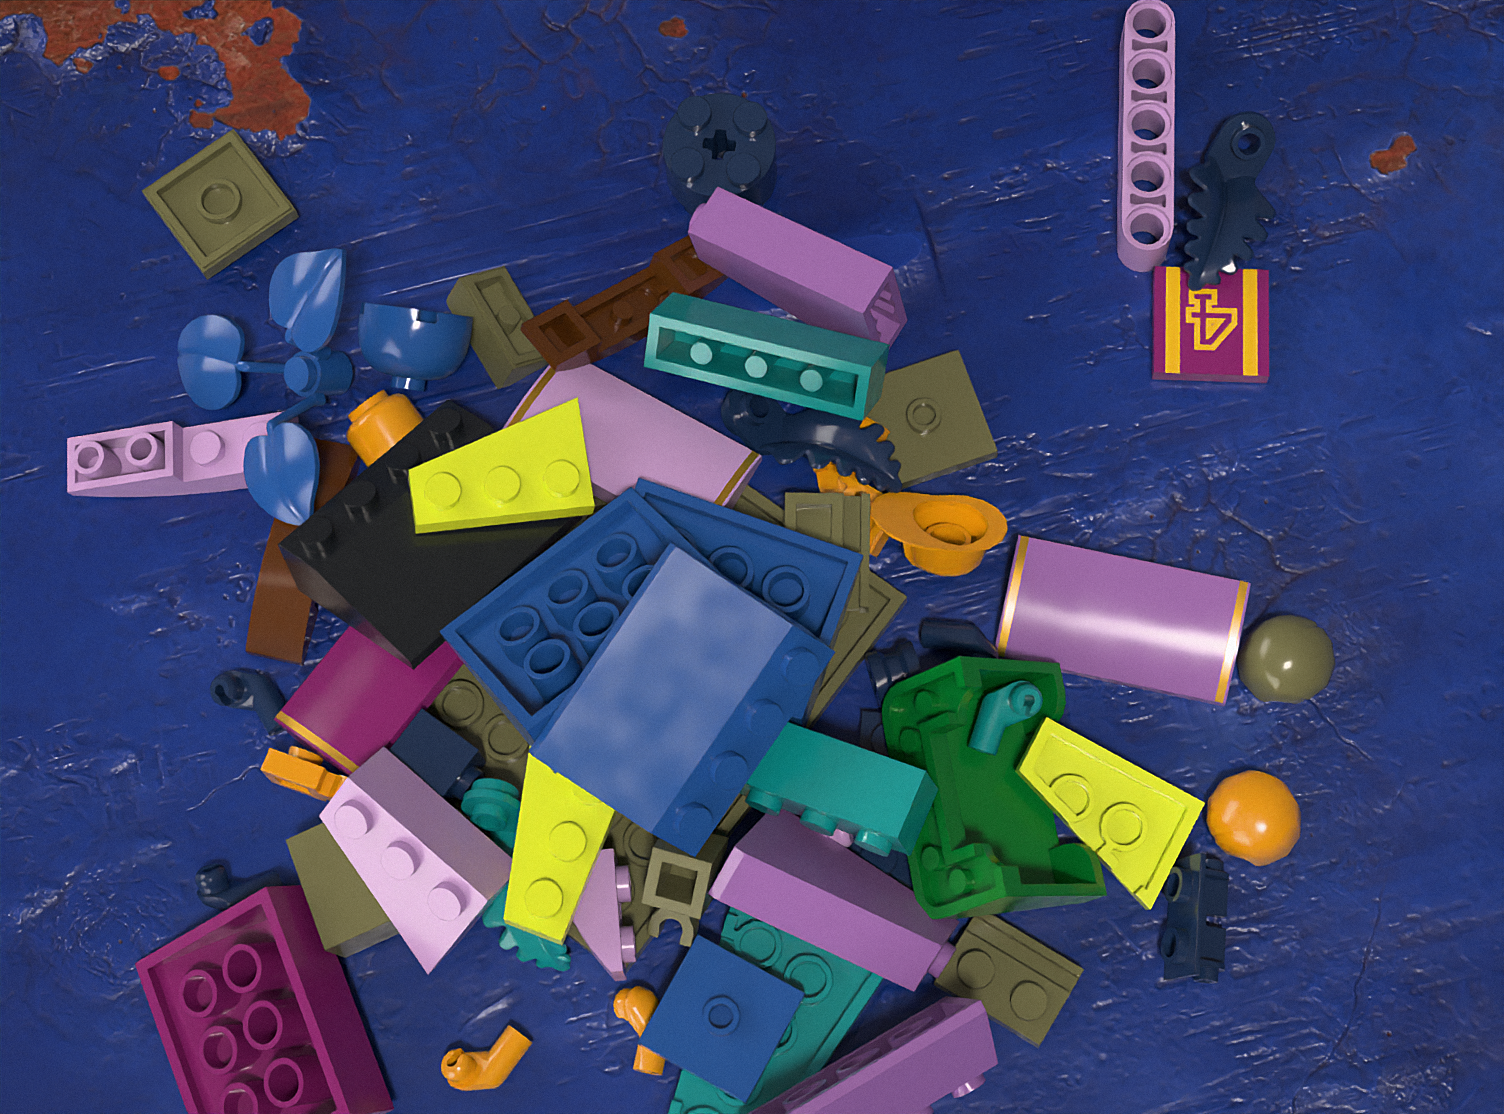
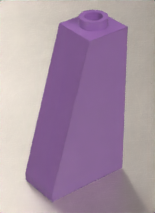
(798, 268)
(833, 901)

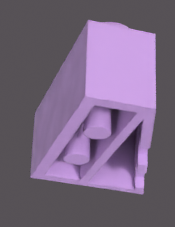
(416, 855)

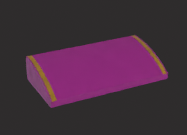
(362, 699)

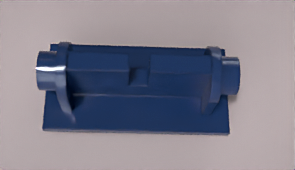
(1194, 891)

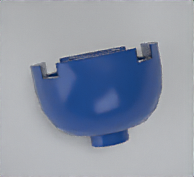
(412, 343)

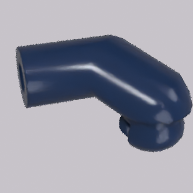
(251, 693)

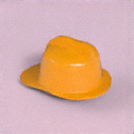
(940, 532)

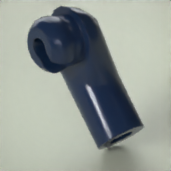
(959, 637)
(222, 892)

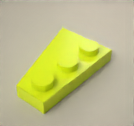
(507, 477)
(1111, 806)

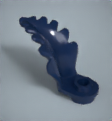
(1228, 200)
(812, 435)

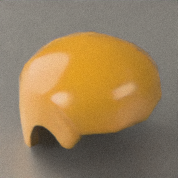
(1254, 817)

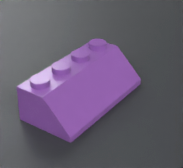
(903, 1068)

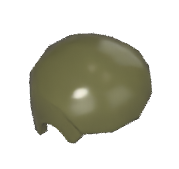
(1286, 659)

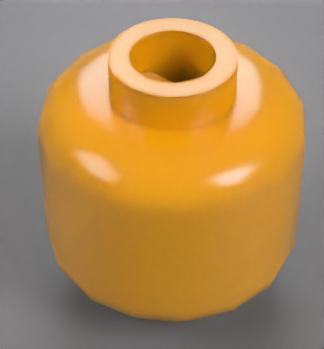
(381, 424)

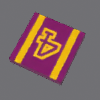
(1210, 331)

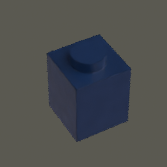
(439, 757)

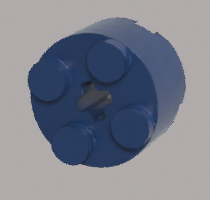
(713, 129)

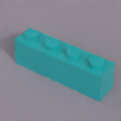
(766, 355)
(843, 790)

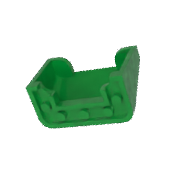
(987, 834)

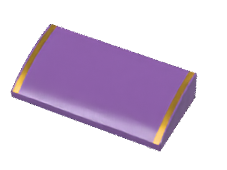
(1123, 620)

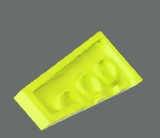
(553, 852)

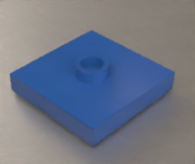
(721, 1019)

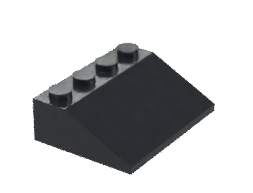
(404, 586)

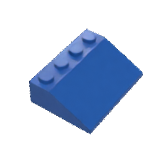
(780, 566)
(553, 614)
(682, 700)

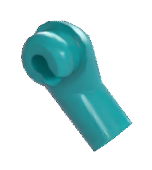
(1002, 709)

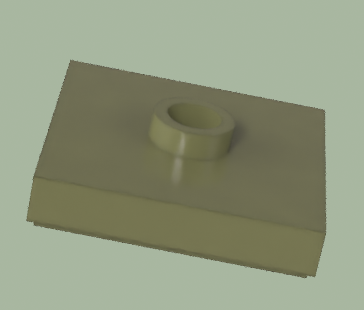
(220, 204)
(933, 419)

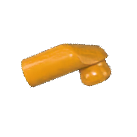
(637, 1008)
(485, 1068)

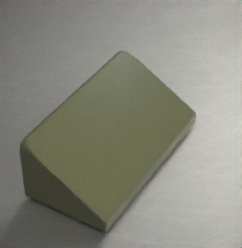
(497, 319)

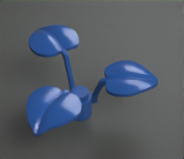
(306, 300)

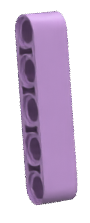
(1143, 158)

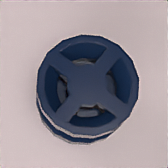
(891, 668)

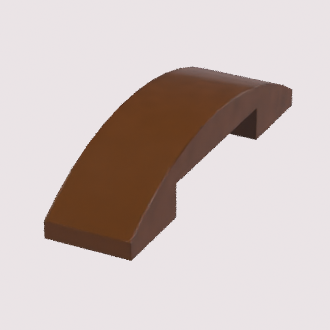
(620, 314)
(280, 613)

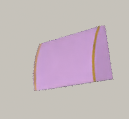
(641, 437)

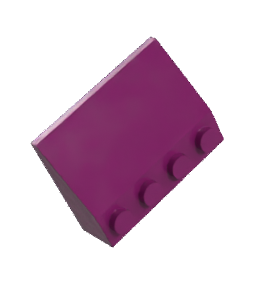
(262, 1015)

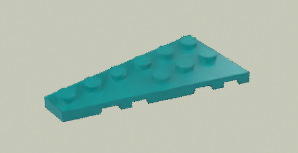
(832, 1003)

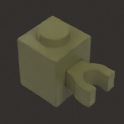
(681, 885)

